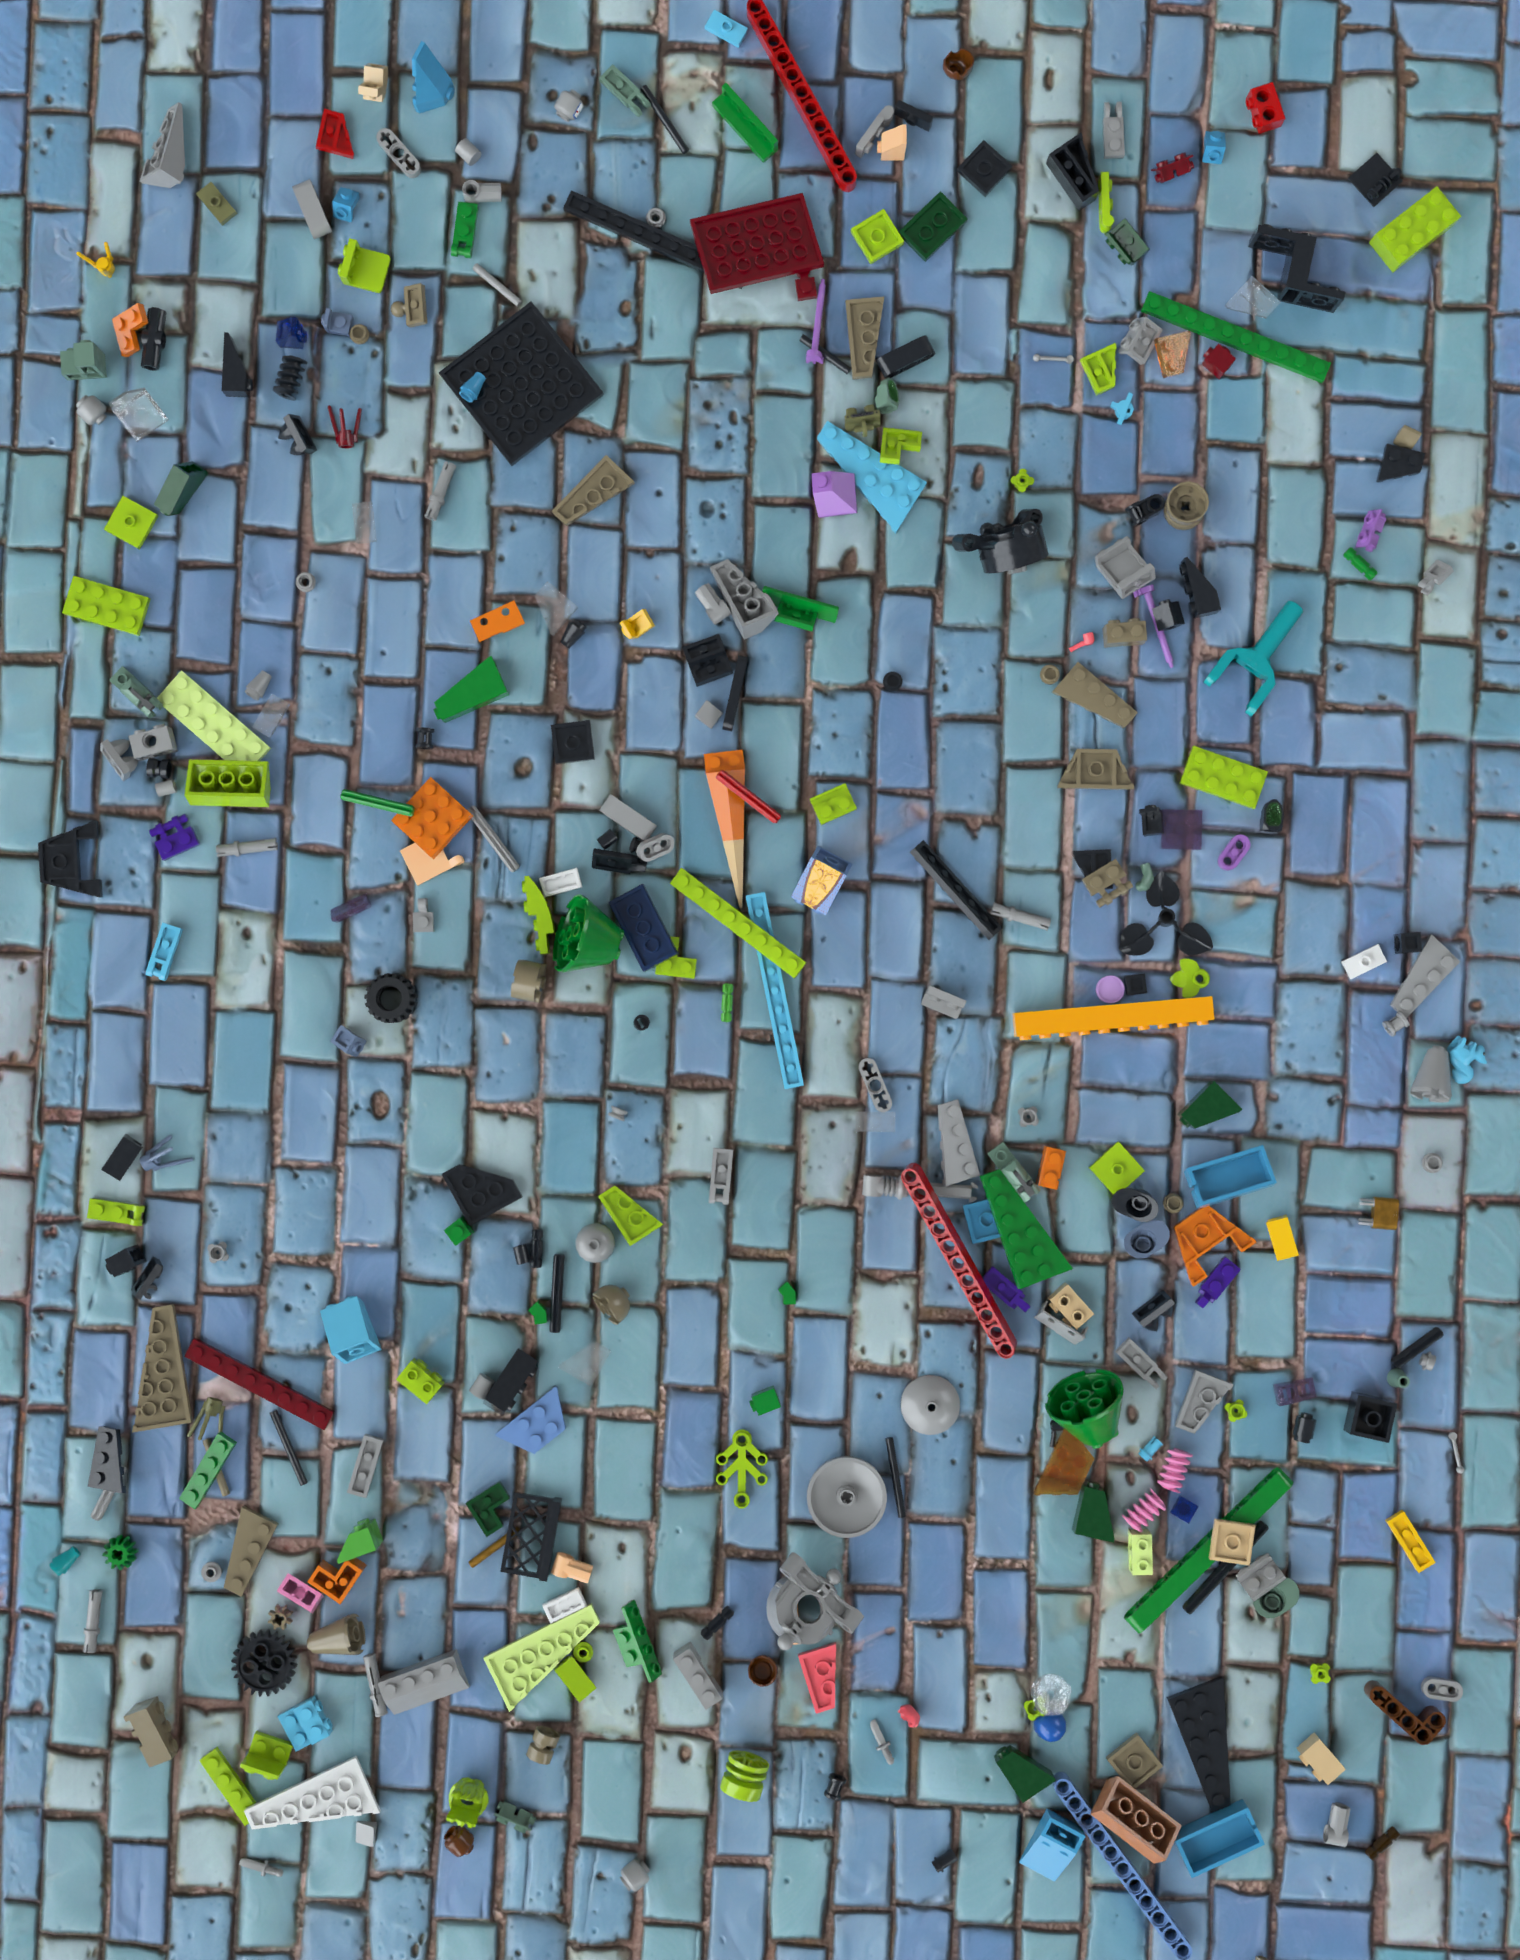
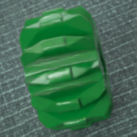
(117, 1559)

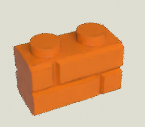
(1050, 1167)

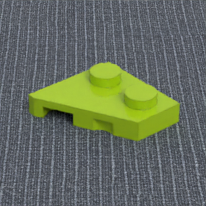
(1101, 369)

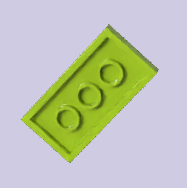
(106, 606)
(1223, 777)

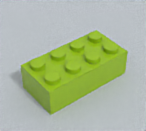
(1414, 229)

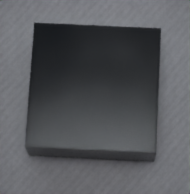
(1135, 984)

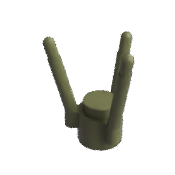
(211, 1408)

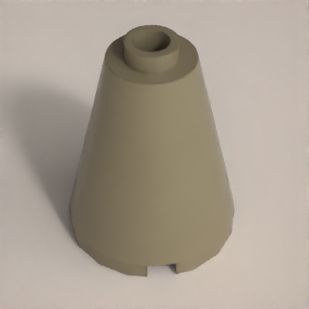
(339, 1637)

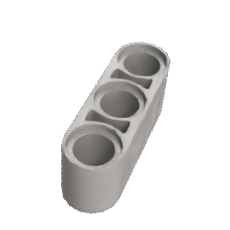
(312, 209)
(627, 818)

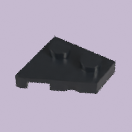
(1399, 462)

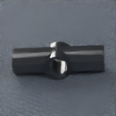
(153, 339)

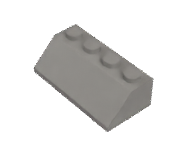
(423, 1682)

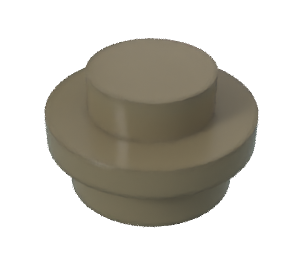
(359, 334)
(1049, 674)
(1173, 1203)

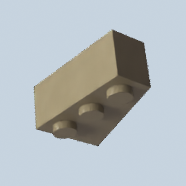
(152, 1731)

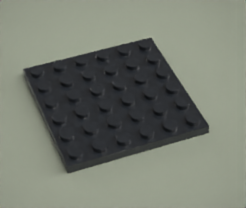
(529, 384)

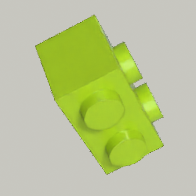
(420, 1380)

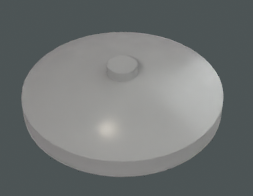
(846, 1496)

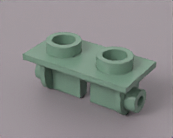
(520, 1821)

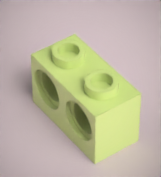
(1140, 1552)

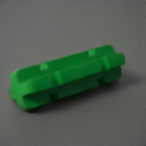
(1360, 563)

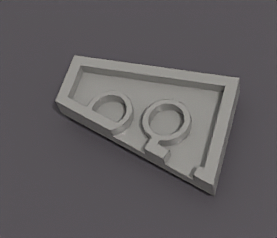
(1200, 1399)

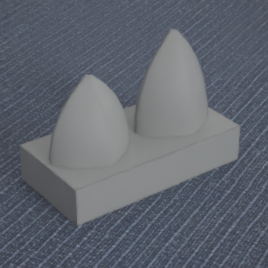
(113, 751)

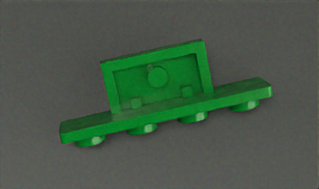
(799, 610)
(635, 1642)

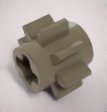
(281, 1611)

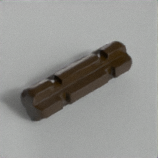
(1382, 1843)

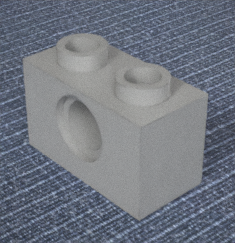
(164, 744)

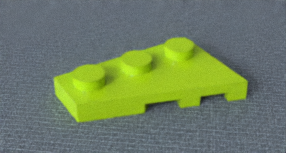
(628, 1216)

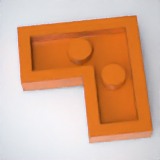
(126, 326)

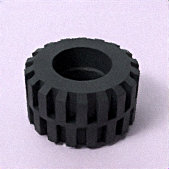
(375, 991)

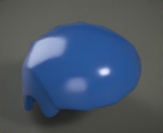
(1050, 1727)

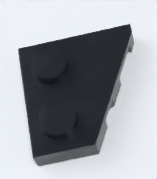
(1092, 860)

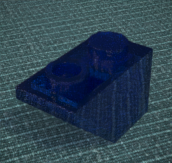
(290, 333)

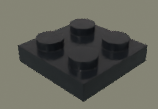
(984, 168)
(572, 742)

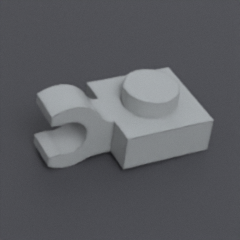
(1436, 573)
(423, 920)

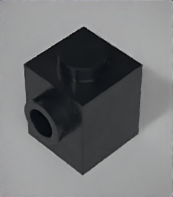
(1168, 615)

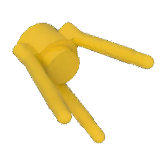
(103, 264)

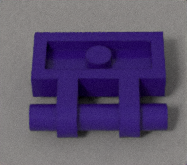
(176, 843)

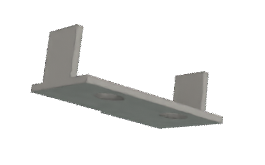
(1060, 1327)

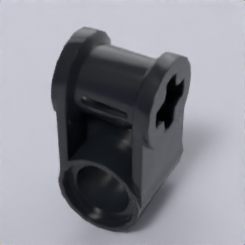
(1142, 511)

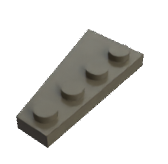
(863, 332)
(592, 491)
(1090, 693)
(249, 1545)

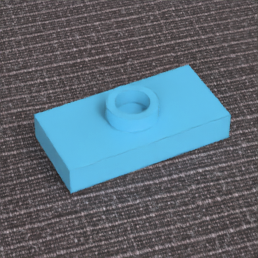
(726, 28)

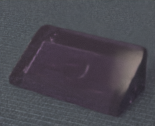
(350, 908)

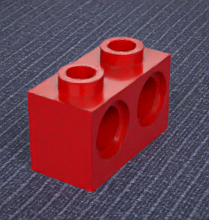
(1270, 107)

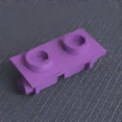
(1373, 522)

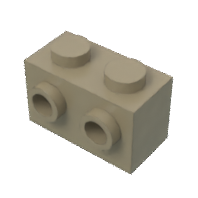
(1125, 633)

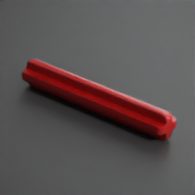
(748, 796)

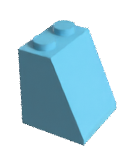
(349, 1330)

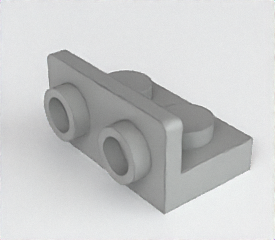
(1140, 339)
(943, 1002)
(1260, 1576)

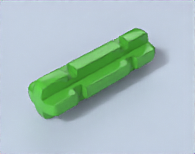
(727, 1000)

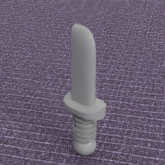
(883, 1745)
(261, 1867)

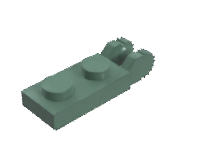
(623, 89)

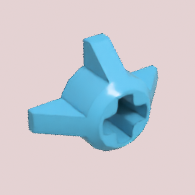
(1122, 408)

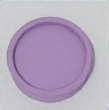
(1110, 989)

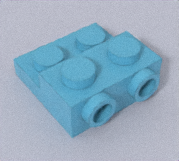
(305, 1723)

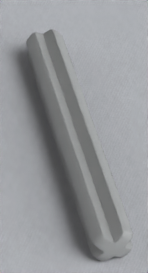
(493, 839)

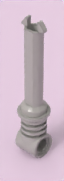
(878, 1185)

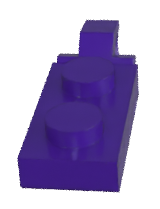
(1217, 1281)
(1005, 1289)

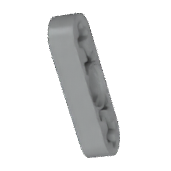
(397, 144)
(886, 1096)

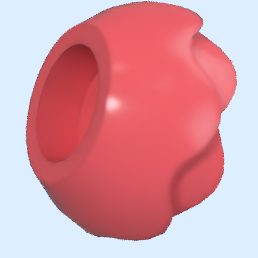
(910, 1715)

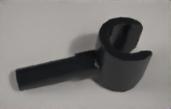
(1054, 1427)

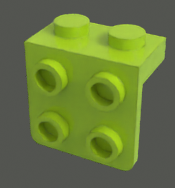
(363, 267)

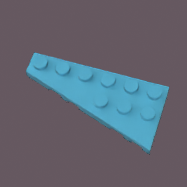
(884, 485)

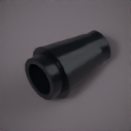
(573, 632)

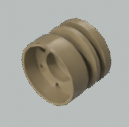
(1189, 495)

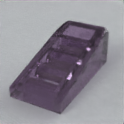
(1278, 1390)

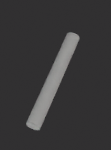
(497, 285)

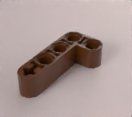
(1399, 1711)

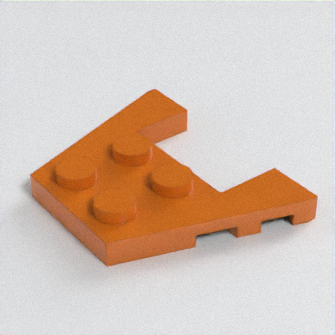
(1201, 1233)

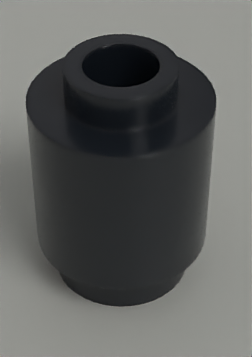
(1304, 1427)

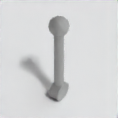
(1069, 359)
(1453, 1436)

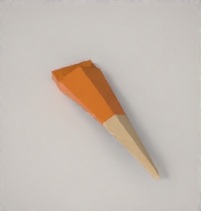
(729, 810)

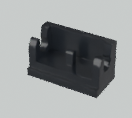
(122, 1157)

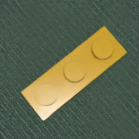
(1410, 1541)

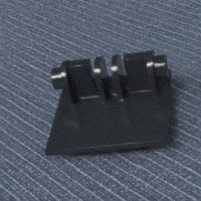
(1376, 179)

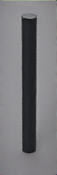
(664, 119)
(288, 1447)
(895, 1477)

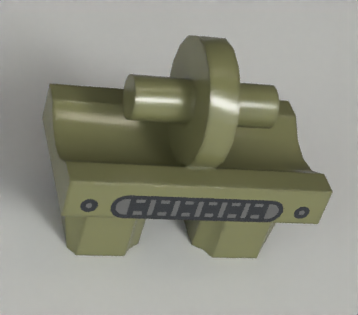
(862, 421)

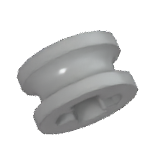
(618, 1113)

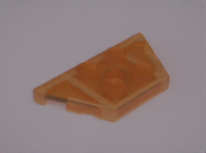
(1065, 1467)

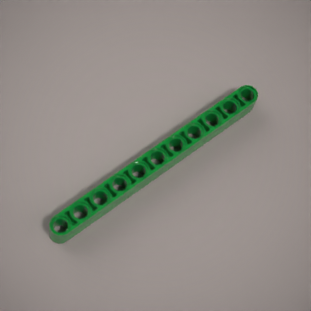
(1197, 1560)

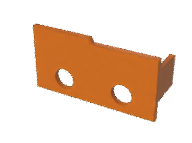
(497, 621)

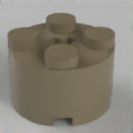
(528, 980)

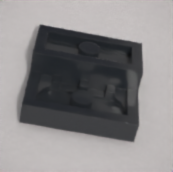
(707, 660)

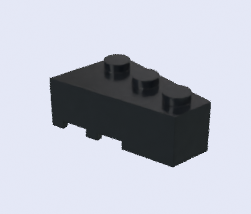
(1073, 171)
(511, 1382)

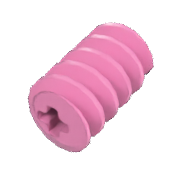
(1174, 1469)
(1144, 1511)

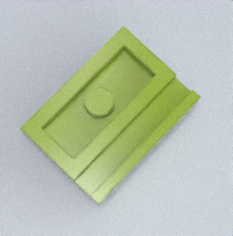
(833, 804)

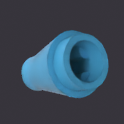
(471, 389)

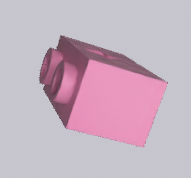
(300, 1593)

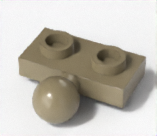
(414, 306)

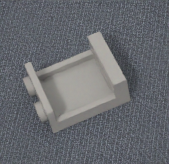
(1124, 567)

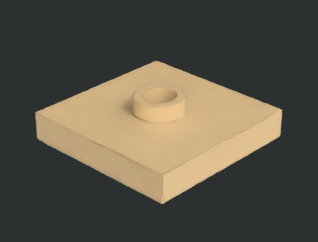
(1232, 1542)

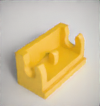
(1282, 1237)

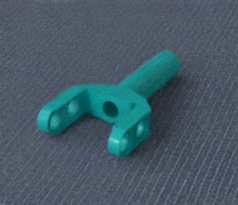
(1257, 658)

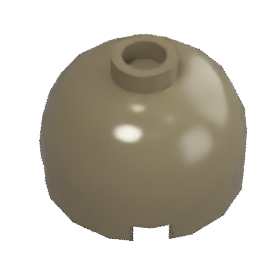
(613, 1302)

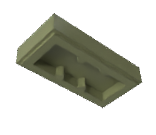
(216, 203)

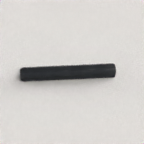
(556, 1293)

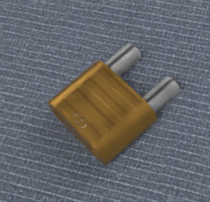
(1383, 1213)

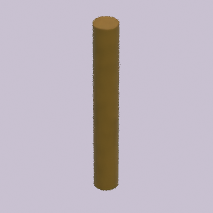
(490, 1550)

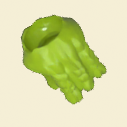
(468, 1790)

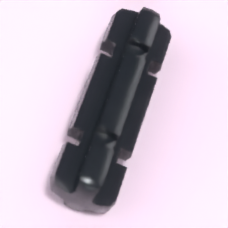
(536, 1248)
(717, 1623)

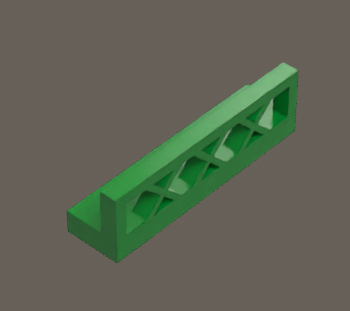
(745, 123)

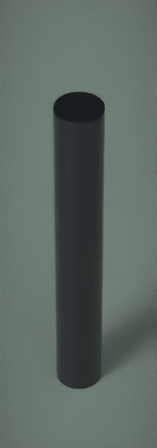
(827, 355)

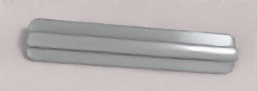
(103, 1503)

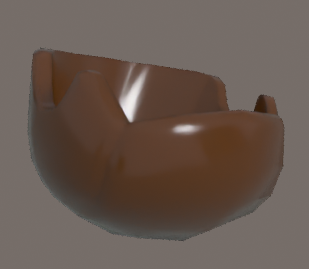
(958, 64)
(762, 1670)

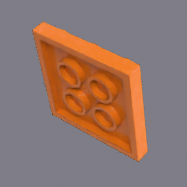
(435, 818)

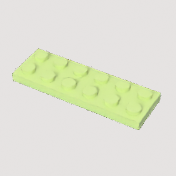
(211, 721)

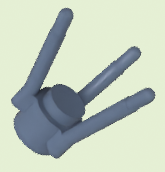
(152, 1158)

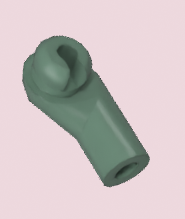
(1147, 878)

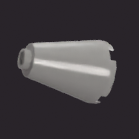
(1433, 1077)

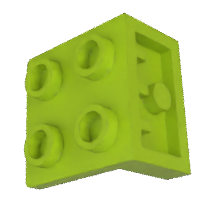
(267, 1756)

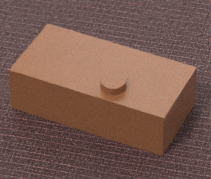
(1136, 1819)

